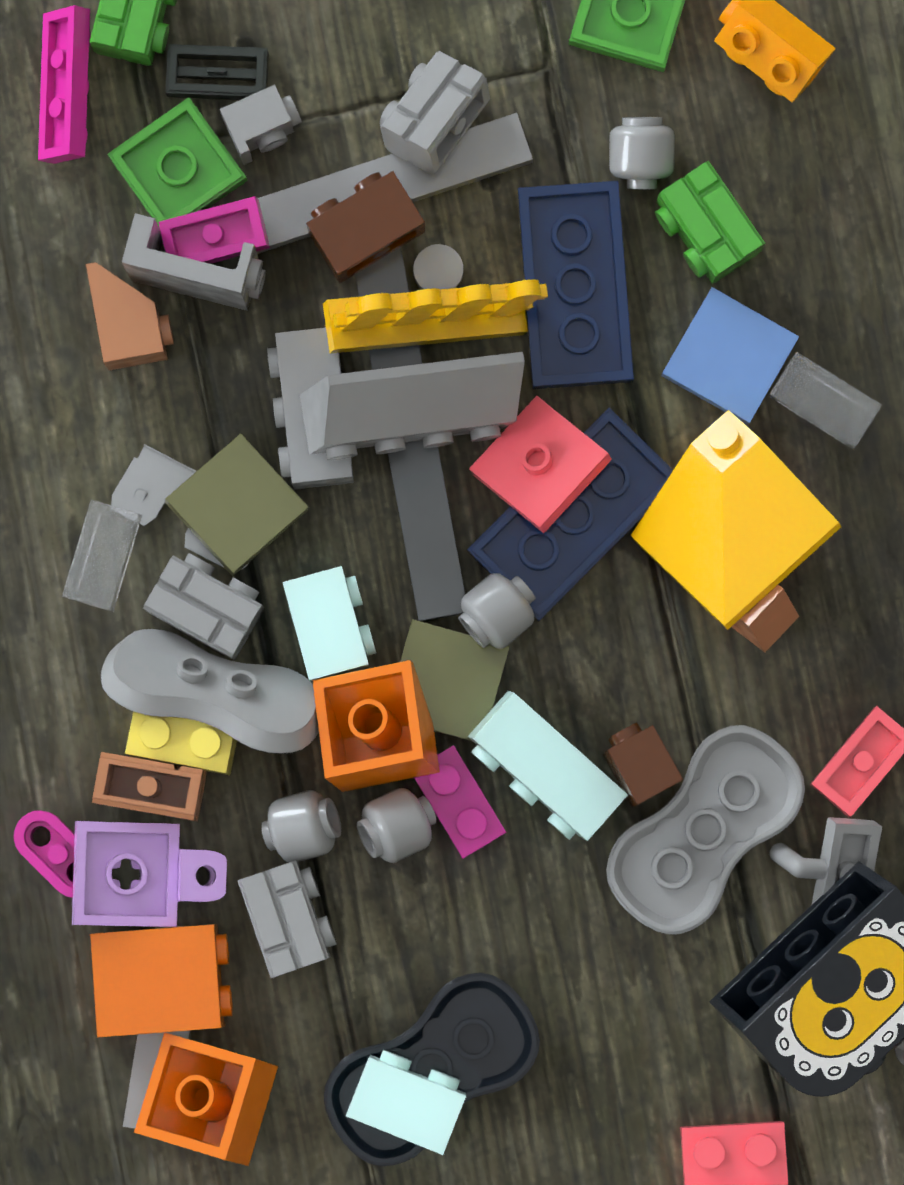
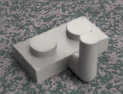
(843, 846)

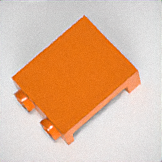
(160, 980)

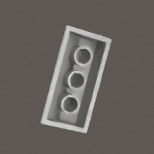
(412, 405)

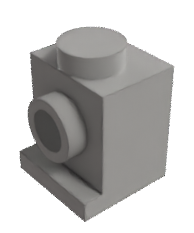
(260, 122)

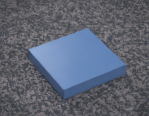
(730, 355)

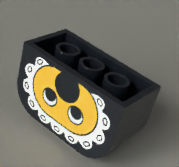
(827, 989)

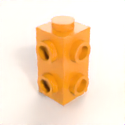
(773, 45)

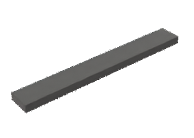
(418, 478)

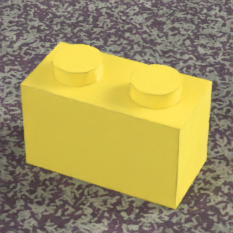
(180, 743)

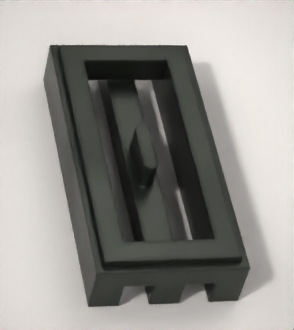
(214, 91)

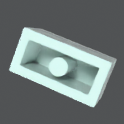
(328, 624)
(407, 1102)

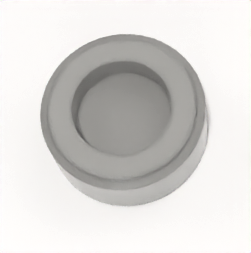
(438, 268)

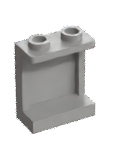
(187, 276)

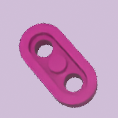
(52, 859)

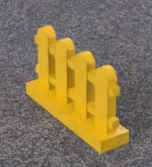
(430, 316)

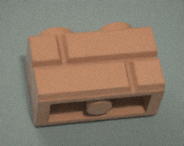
(149, 786)

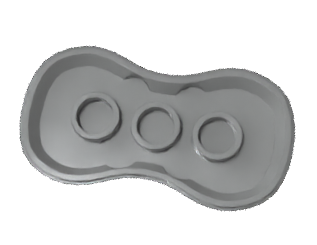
(172, 677)
(679, 859)

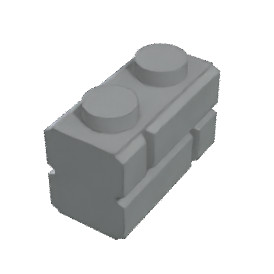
(434, 112)
(205, 606)
(286, 918)

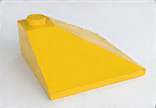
(732, 521)

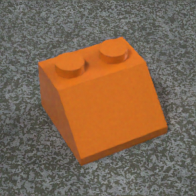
(374, 727)
(206, 1099)

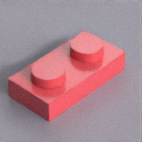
(861, 762)

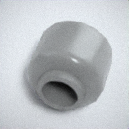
(642, 151)
(497, 610)
(396, 825)
(301, 826)

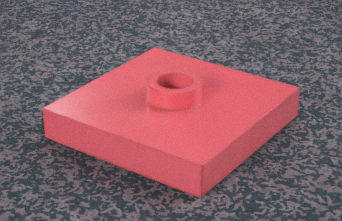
(540, 464)

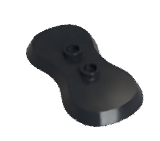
(468, 1031)

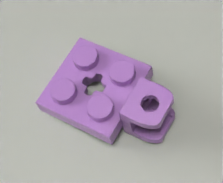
(164, 878)

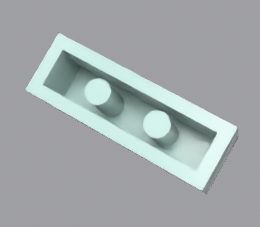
(545, 767)

